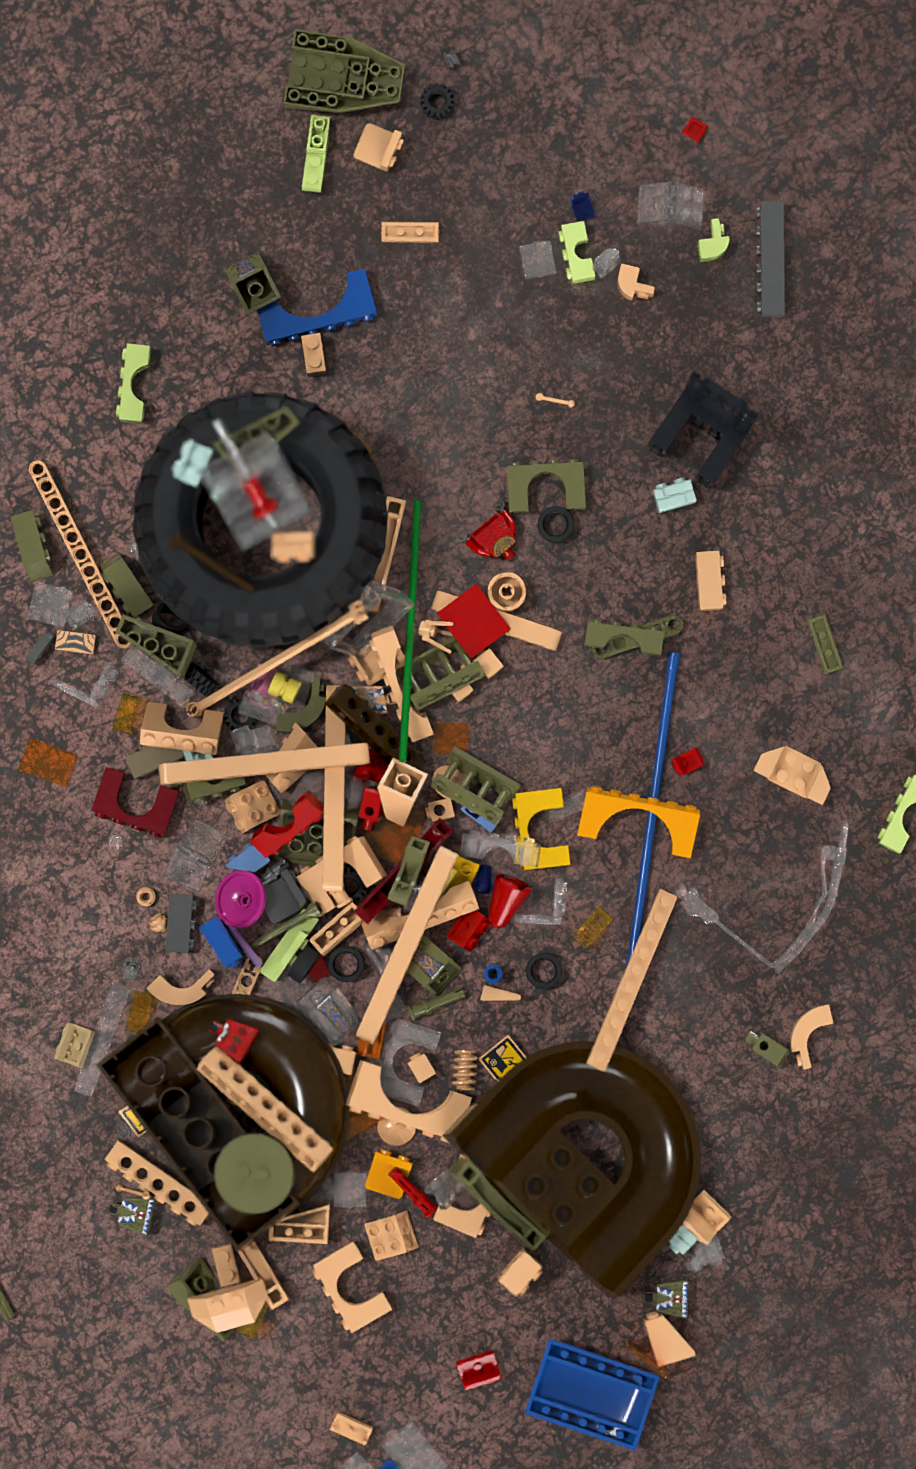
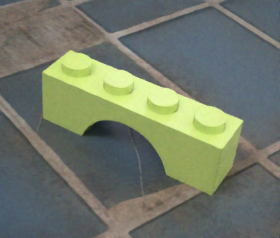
(136, 359)
(894, 835)

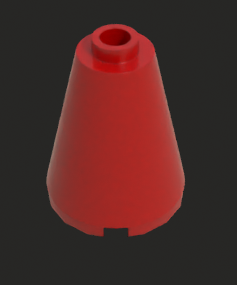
(506, 899)

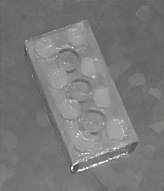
(413, 1450)

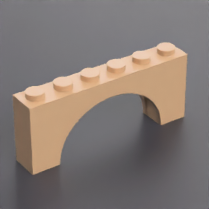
(368, 1096)

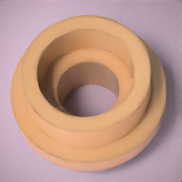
(141, 892)

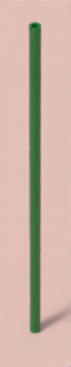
(410, 632)

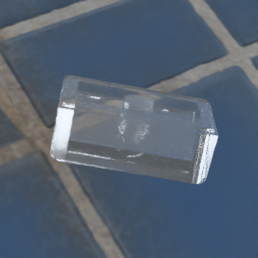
(378, 957)

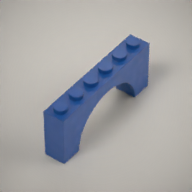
(355, 306)

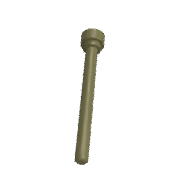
(312, 910)

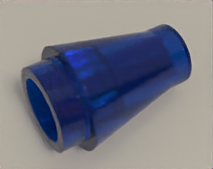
(483, 880)

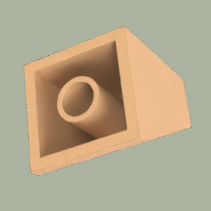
(400, 790)
(665, 1340)

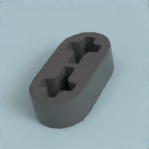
(40, 647)

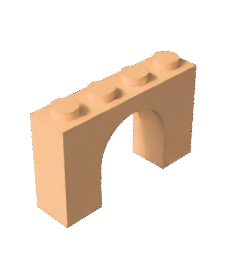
(200, 739)
(357, 854)
(464, 1220)
(353, 1314)

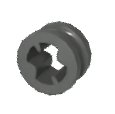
(451, 58)

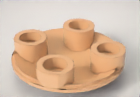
(394, 1134)

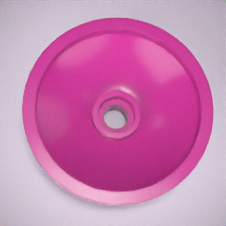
(232, 897)

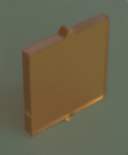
(449, 735)

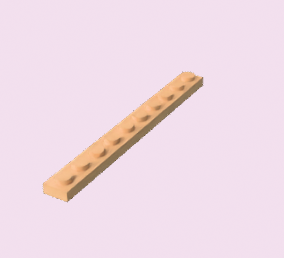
(631, 980)

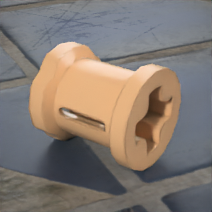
(341, 897)

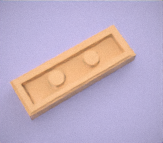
(410, 232)

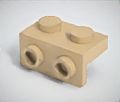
(74, 1044)

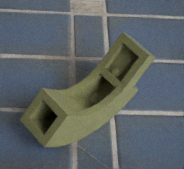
(309, 714)
(409, 870)

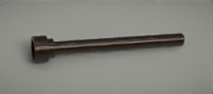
(180, 542)

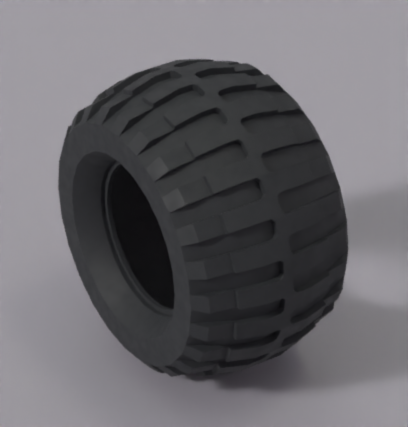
(283, 604)

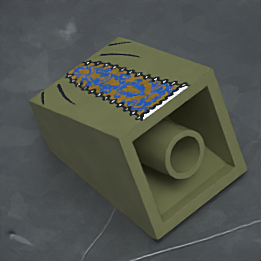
(252, 283)
(432, 967)

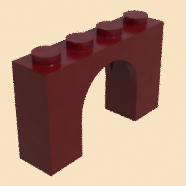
(107, 804)

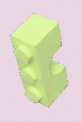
(579, 269)

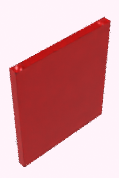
(474, 620)

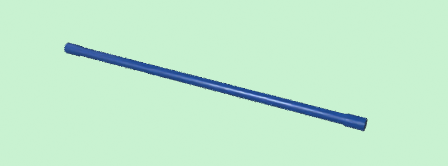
(672, 668)

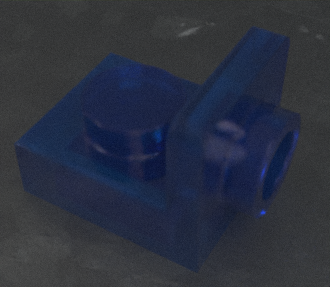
(582, 206)

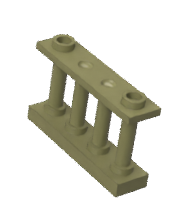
(447, 685)
(482, 773)

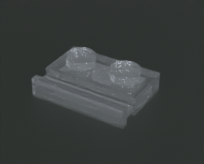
(306, 678)

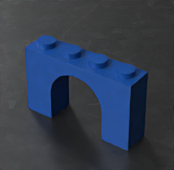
(222, 943)

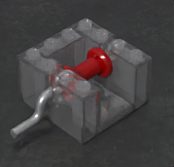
(254, 488)

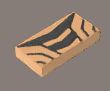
(75, 642)

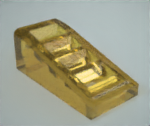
(580, 939)

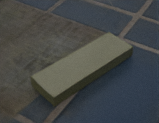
(825, 644)

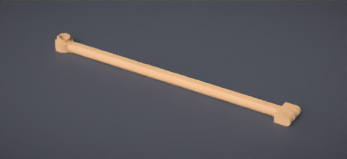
(355, 614)

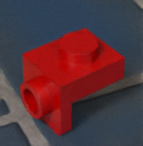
(688, 761)

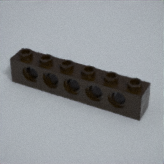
(366, 730)

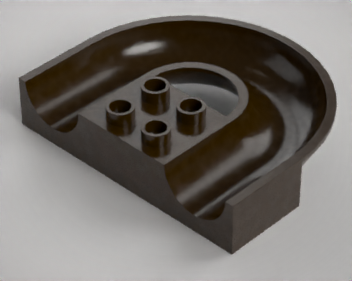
(194, 1121)
(519, 1149)

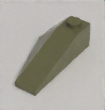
(194, 1281)

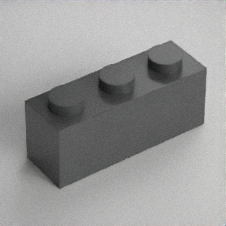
(180, 923)

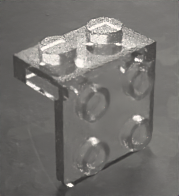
(261, 707)

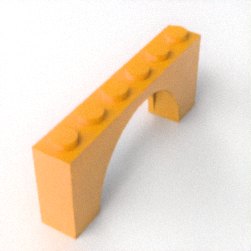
(602, 804)

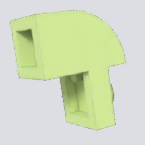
(714, 247)

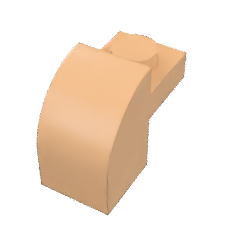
(627, 283)

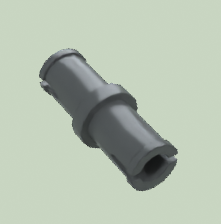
(273, 872)

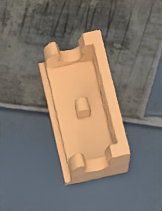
(351, 1428)

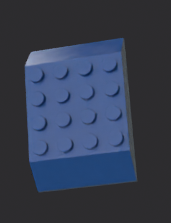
(592, 1394)

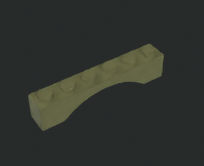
(477, 1185)

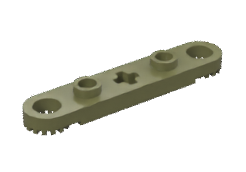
(622, 643)

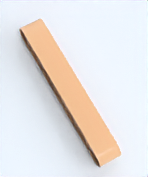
(519, 627)

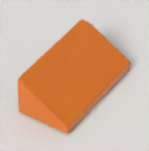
(371, 1050)

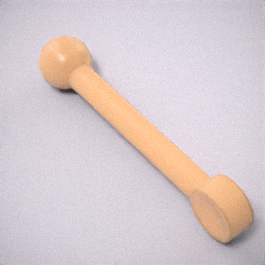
(539, 397)
(146, 1195)

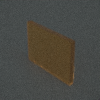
(47, 762)

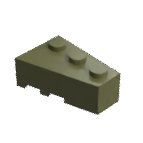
(31, 545)
(125, 585)

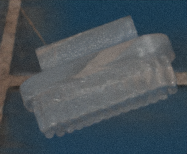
(606, 262)

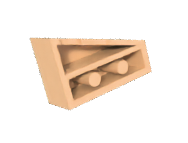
(297, 740)

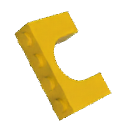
(527, 806)

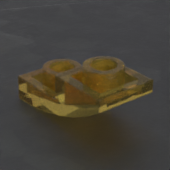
(139, 1011)

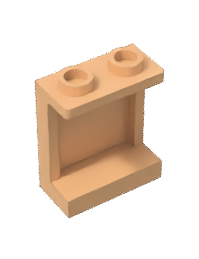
(369, 668)

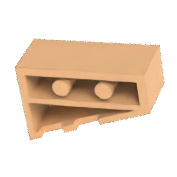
(303, 1227)

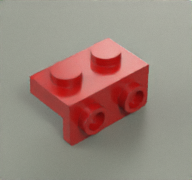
(478, 1370)

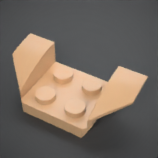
(795, 773)

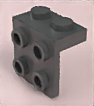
(284, 898)

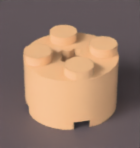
(505, 581)

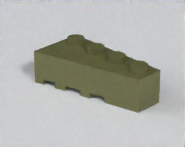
(276, 425)
(163, 646)

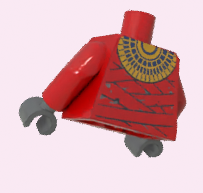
(493, 536)

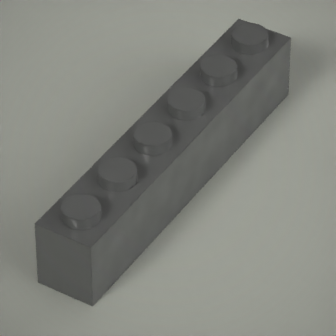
(771, 259)

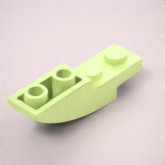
(316, 153)

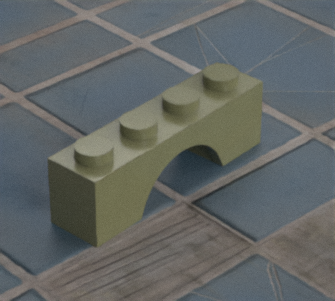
(648, 640)

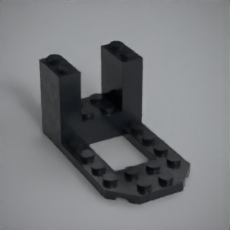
(712, 417)

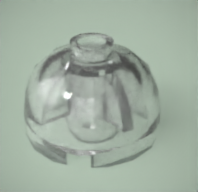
(353, 792)

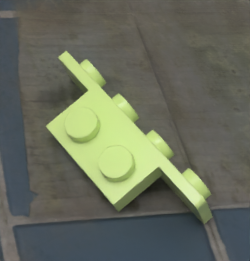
(287, 947)

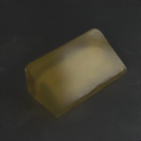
(126, 713)

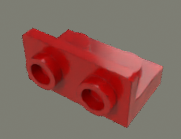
(372, 771)
(468, 930)

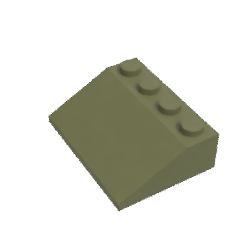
(309, 845)

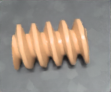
(465, 1070)

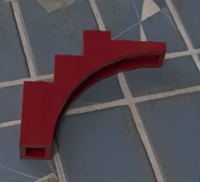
(378, 898)

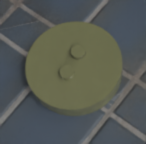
(254, 1173)

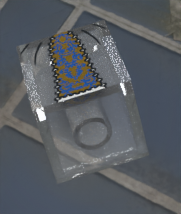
(329, 1011)

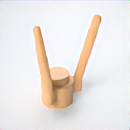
(428, 629)

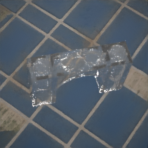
(158, 676)
(404, 1034)

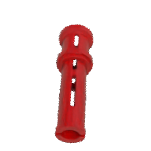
(419, 1198)

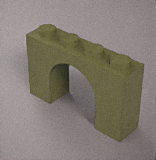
(569, 473)

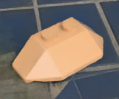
(229, 1306)

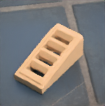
(495, 994)

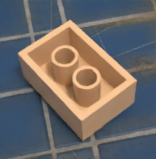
(520, 1272)

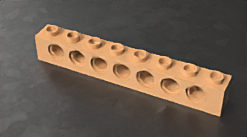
(267, 1118)

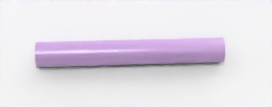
(244, 945)

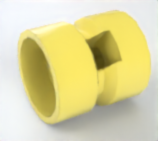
(284, 687)

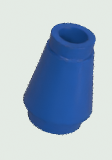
(490, 968)

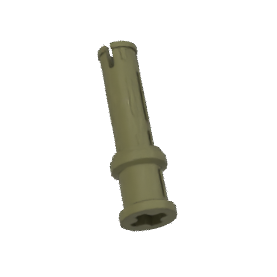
(427, 1006)

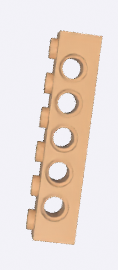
(122, 1150)

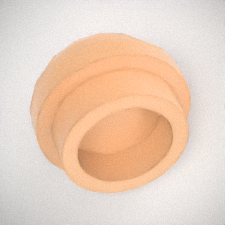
(158, 923)

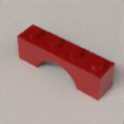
(271, 838)

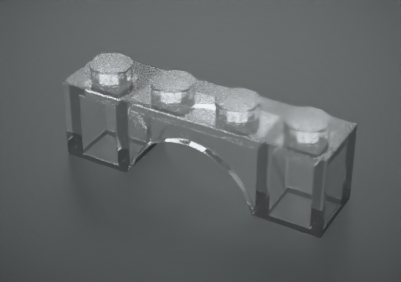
(522, 852)

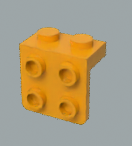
(378, 1175)

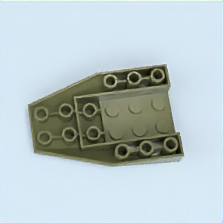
(340, 74)

